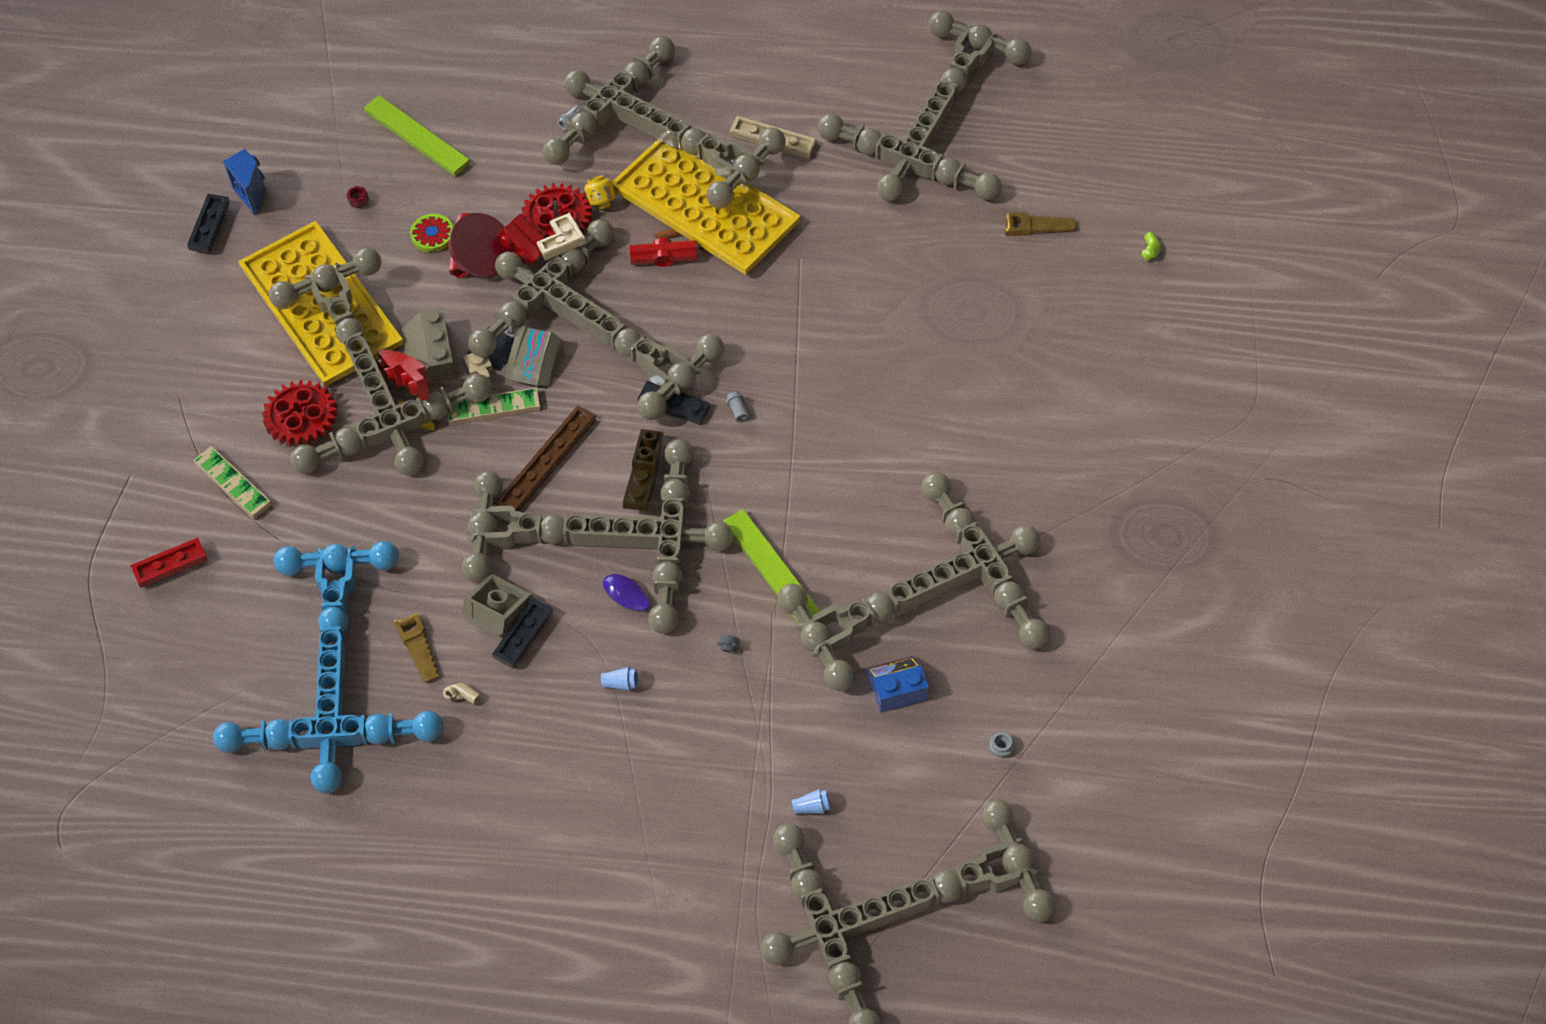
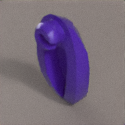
(625, 592)

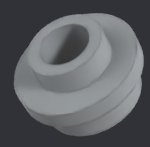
(1004, 738)

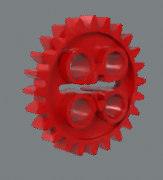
(540, 208)
(299, 413)

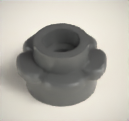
(729, 643)

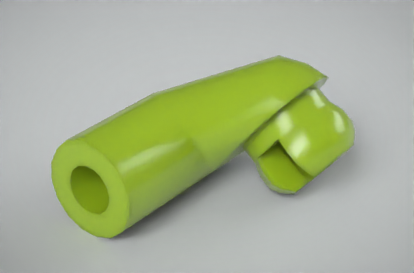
(1153, 248)

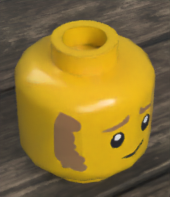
(600, 191)

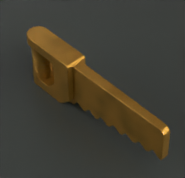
(1036, 224)
(417, 646)

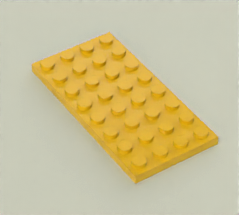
(674, 191)
(304, 322)

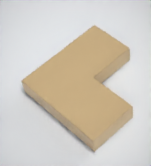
(566, 237)

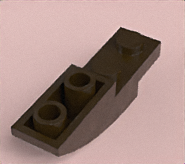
(644, 470)

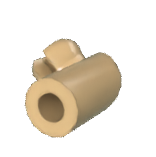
(461, 691)

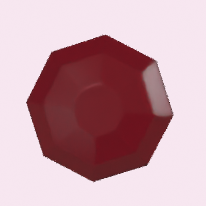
(357, 196)

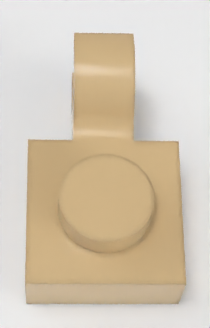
(478, 365)

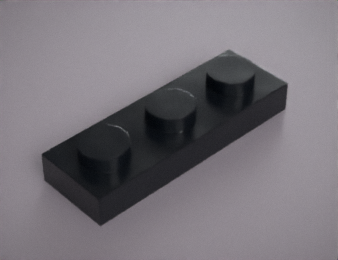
(208, 223)
(681, 405)
(522, 633)

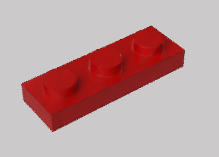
(169, 562)

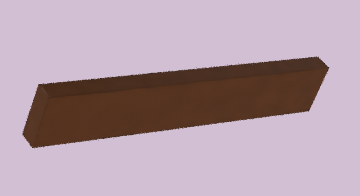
(547, 459)

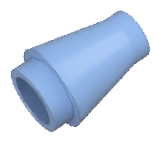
(621, 679)
(812, 803)

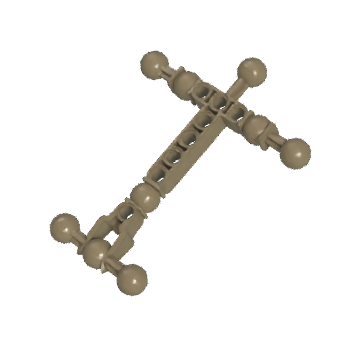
(618, 101)
(913, 152)
(550, 289)
(351, 334)
(554, 529)
(881, 606)
(943, 887)

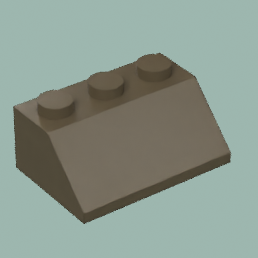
(428, 342)

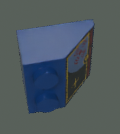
(898, 683)

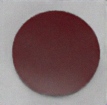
(476, 244)

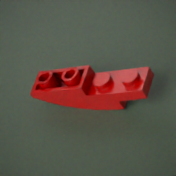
(404, 371)

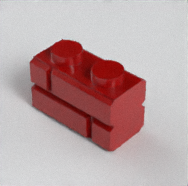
(522, 239)

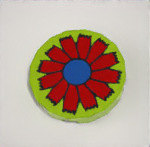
(431, 232)

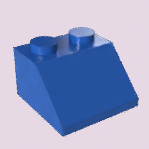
(246, 178)

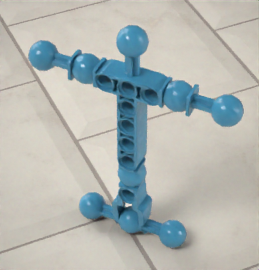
(332, 624)

